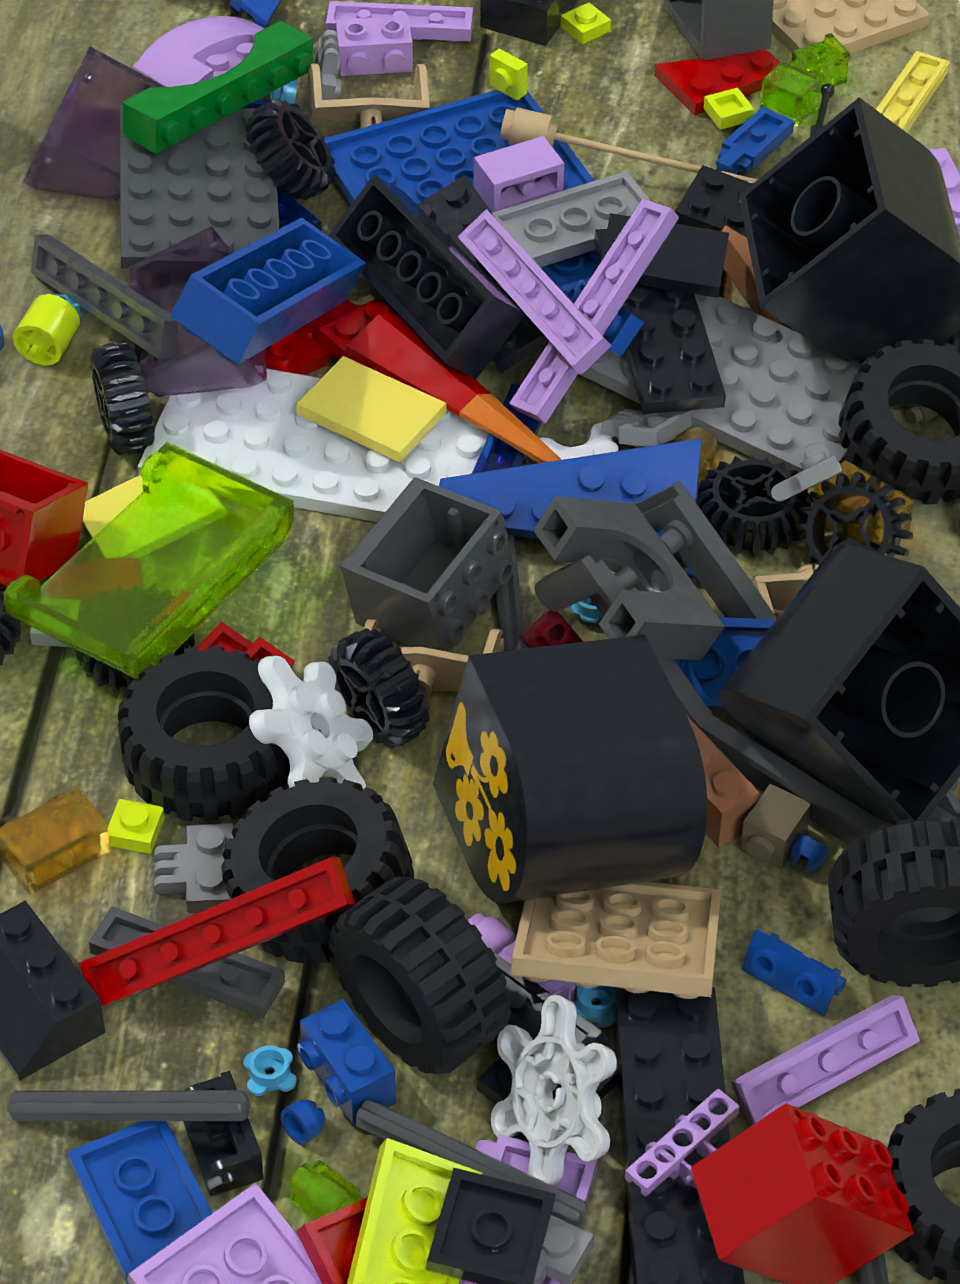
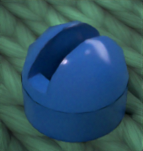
(810, 851)
(303, 1121)

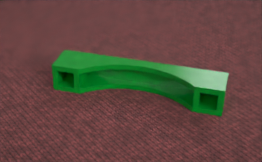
(170, 114)

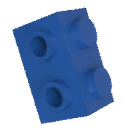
(346, 1059)

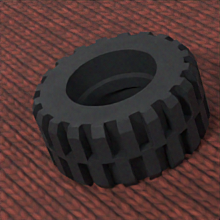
(880, 445)
(190, 777)
(310, 824)
(900, 903)
(420, 975)
(920, 1151)

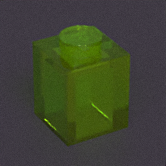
(791, 92)

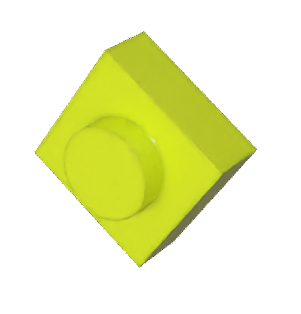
(585, 23)
(508, 74)
(728, 108)
(135, 826)

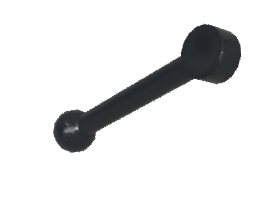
(827, 91)

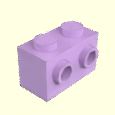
(375, 45)
(518, 174)

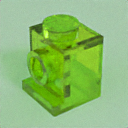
(824, 59)

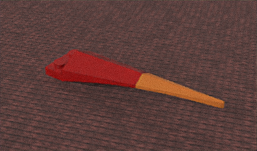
(389, 345)

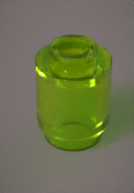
(321, 1190)

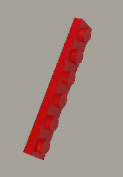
(219, 932)

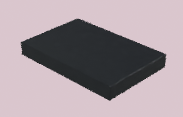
(686, 262)

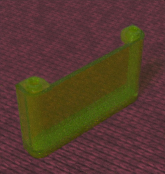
(157, 563)

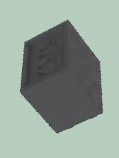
(723, 26)
(428, 566)

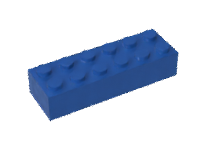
(267, 290)

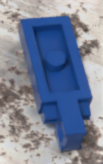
(754, 141)

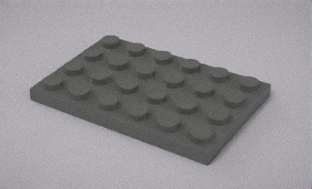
(192, 187)

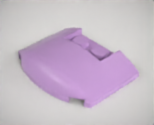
(198, 50)

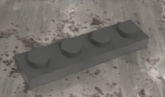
(232, 981)

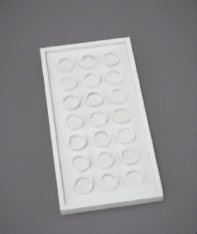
(321, 471)

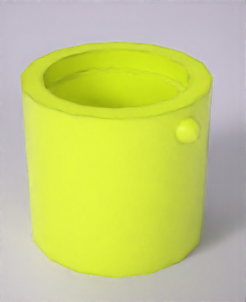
(46, 329)

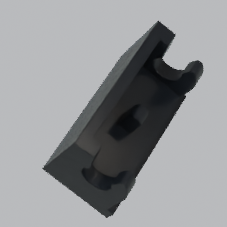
(224, 1149)

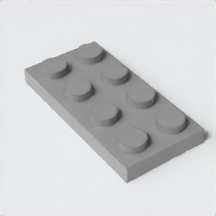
(566, 221)

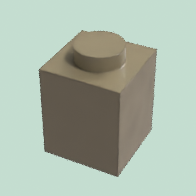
(774, 826)

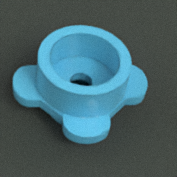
(286, 92)
(601, 1014)
(267, 1059)

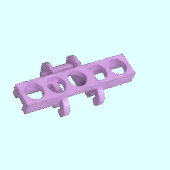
(671, 1166)

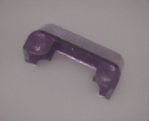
(84, 136)
(194, 362)

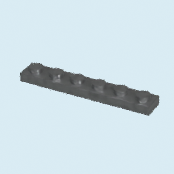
(104, 296)

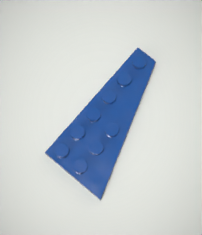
(614, 476)

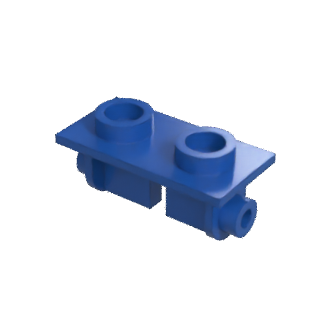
(792, 972)

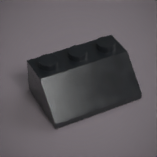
(43, 996)

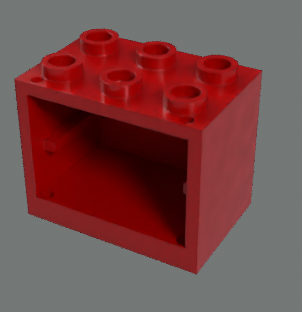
(37, 518)
(801, 1199)

